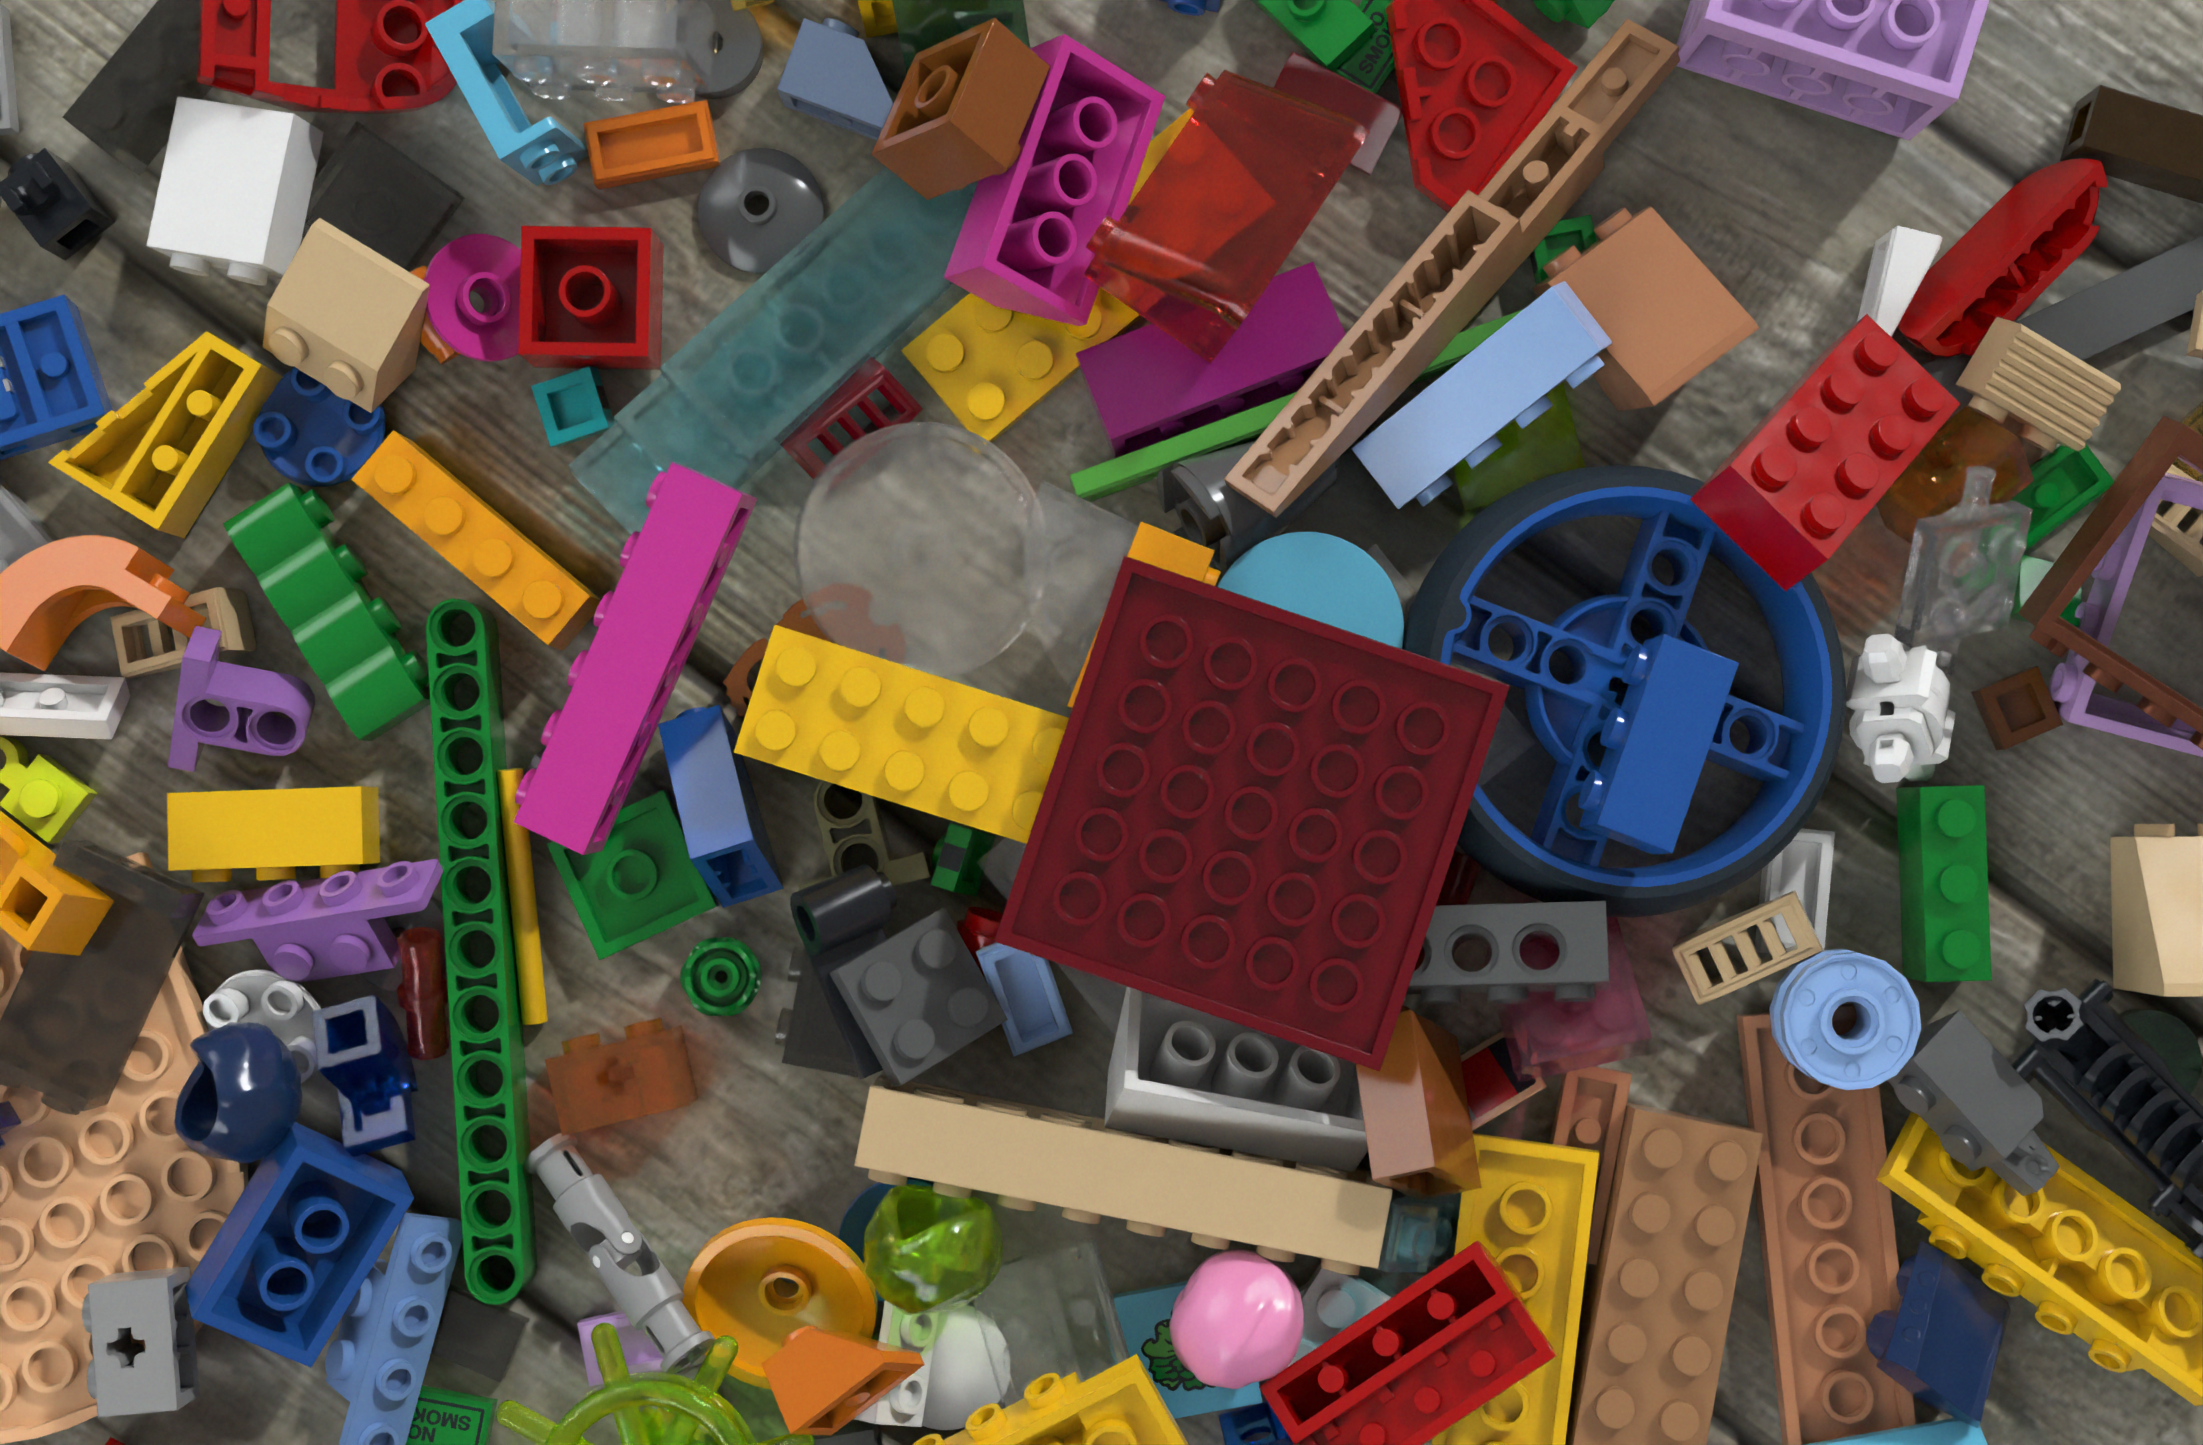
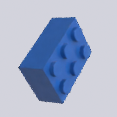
(298, 1245)

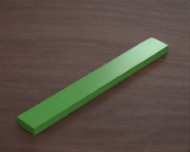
(1235, 430)

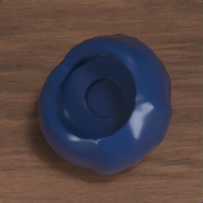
(239, 1093)

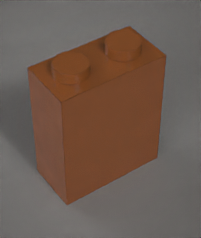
(1419, 1113)

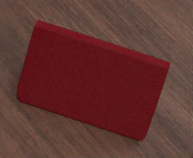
(1326, 88)

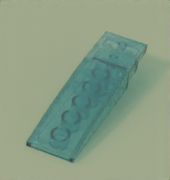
(781, 346)

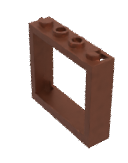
(2084, 552)

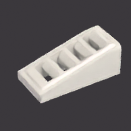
(1895, 274)

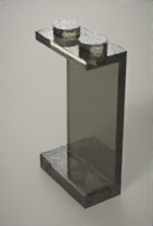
(82, 1014)

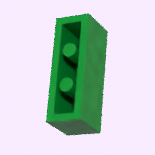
(1944, 883)

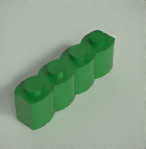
(329, 610)

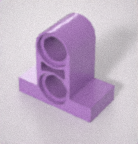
(247, 699)

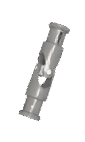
(613, 1243)

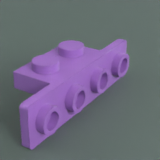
(323, 923)

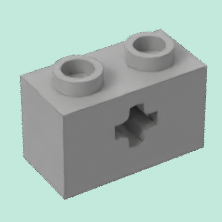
(152, 1309)

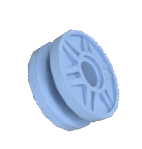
(1884, 1026)

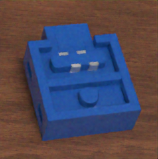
(47, 377)

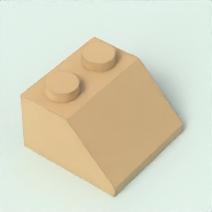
(347, 317)

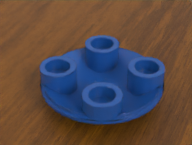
(315, 433)

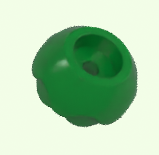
(700, 979)

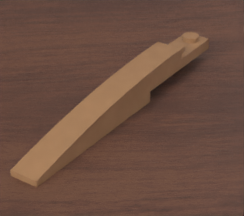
(1454, 272)

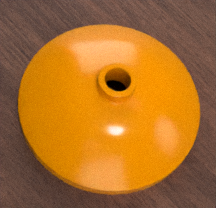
(740, 1291)

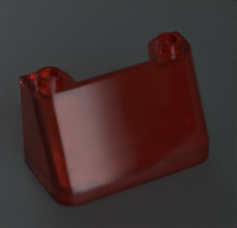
(1223, 208)

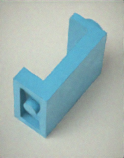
(537, 151)

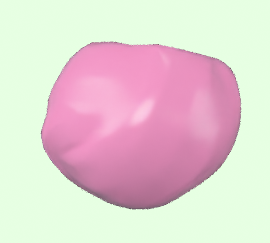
(1237, 1319)

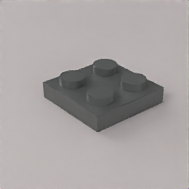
(918, 996)

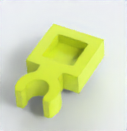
(41, 793)

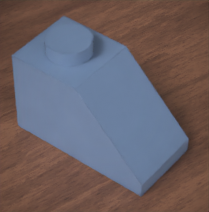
(835, 79)

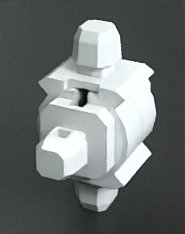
(1899, 709)

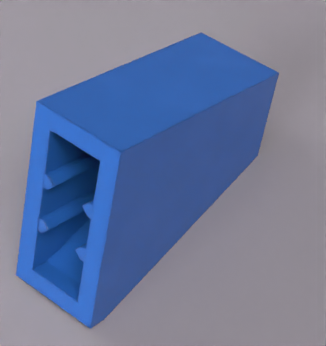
(718, 806)

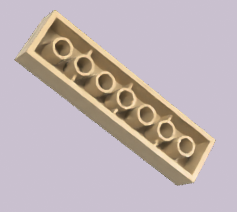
(1096, 1171)

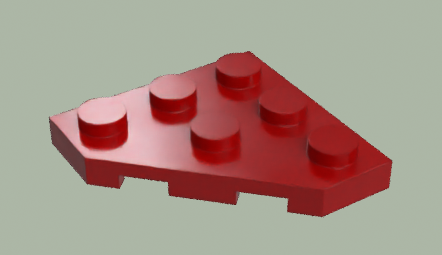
(1468, 90)

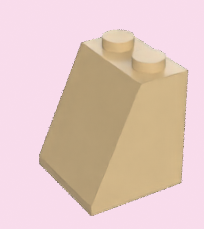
(2157, 911)

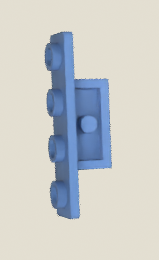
(391, 1331)

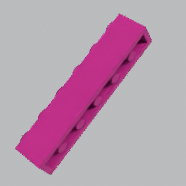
(633, 659)

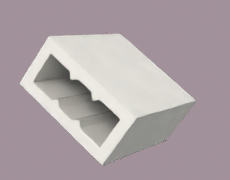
(234, 189)

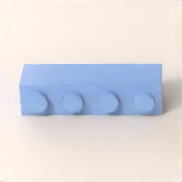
(1482, 395)

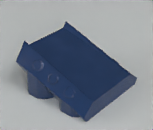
(1941, 1335)

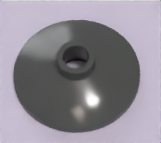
(762, 240)

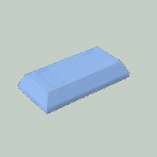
(1026, 995)

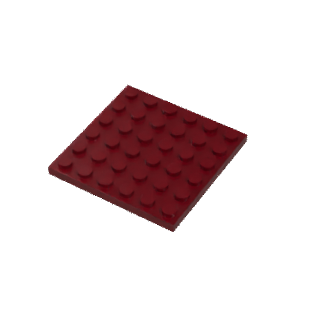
(1251, 813)

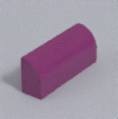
(1157, 388)

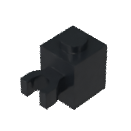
(53, 203)

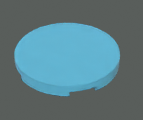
(1322, 581)

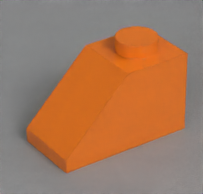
(833, 1376)

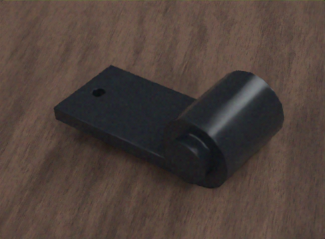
(837, 924)

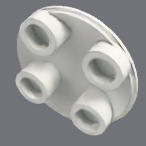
(270, 1001)
(959, 1371)

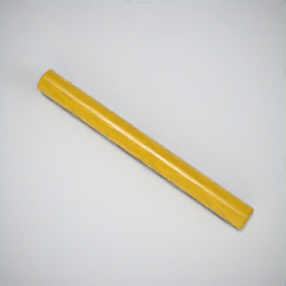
(522, 902)

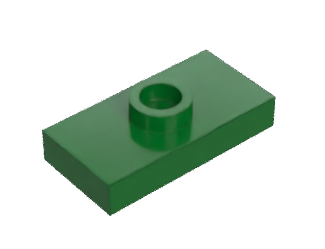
(1322, 28)

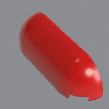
(2006, 258)

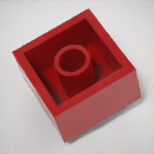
(591, 297)

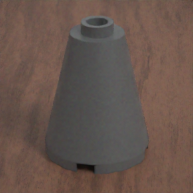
(1219, 515)

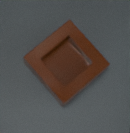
(2017, 708)

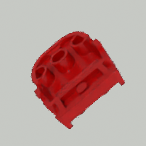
(380, 56)

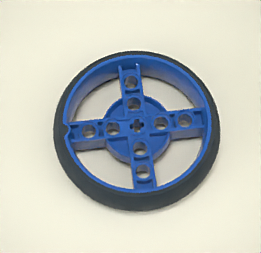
(1785, 751)

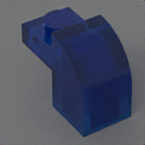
(369, 1064)

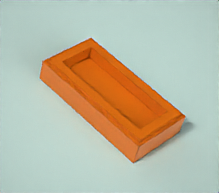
(651, 144)

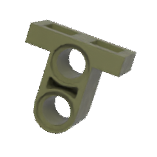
(867, 828)

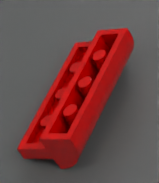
(1414, 1360)

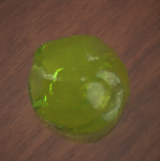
(931, 1249)

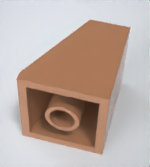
(1653, 304)

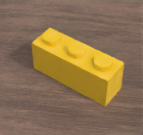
(272, 831)

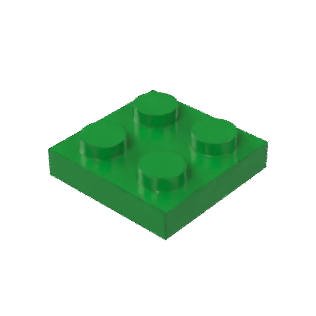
(638, 880)

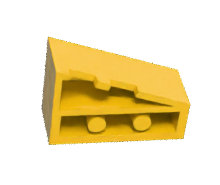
(175, 436)

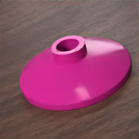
(493, 271)

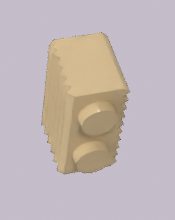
(2036, 385)

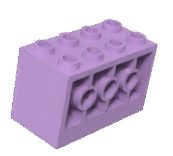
(1852, 59)

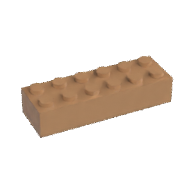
(1662, 1281)

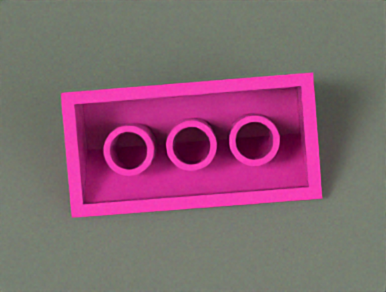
(1073, 169)

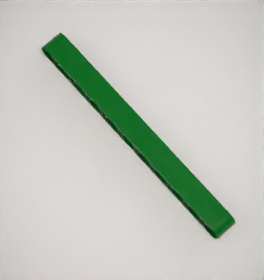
(465, 977)

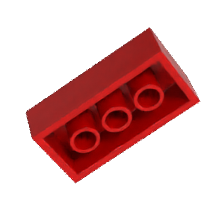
(1826, 453)

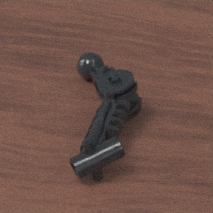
(2121, 1095)

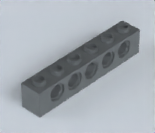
(1573, 927)

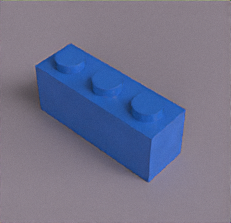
(1656, 743)

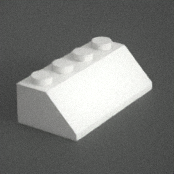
(1230, 1087)

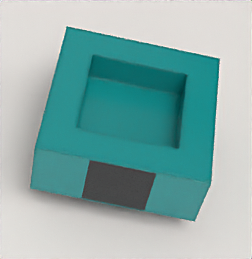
(573, 406)

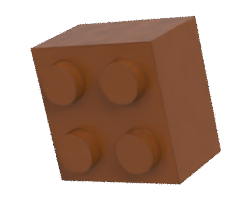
(961, 110)

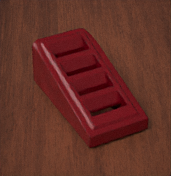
(852, 392)

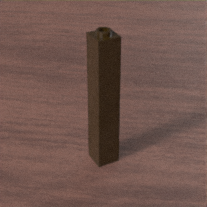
(2139, 141)

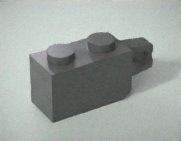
(1976, 1103)

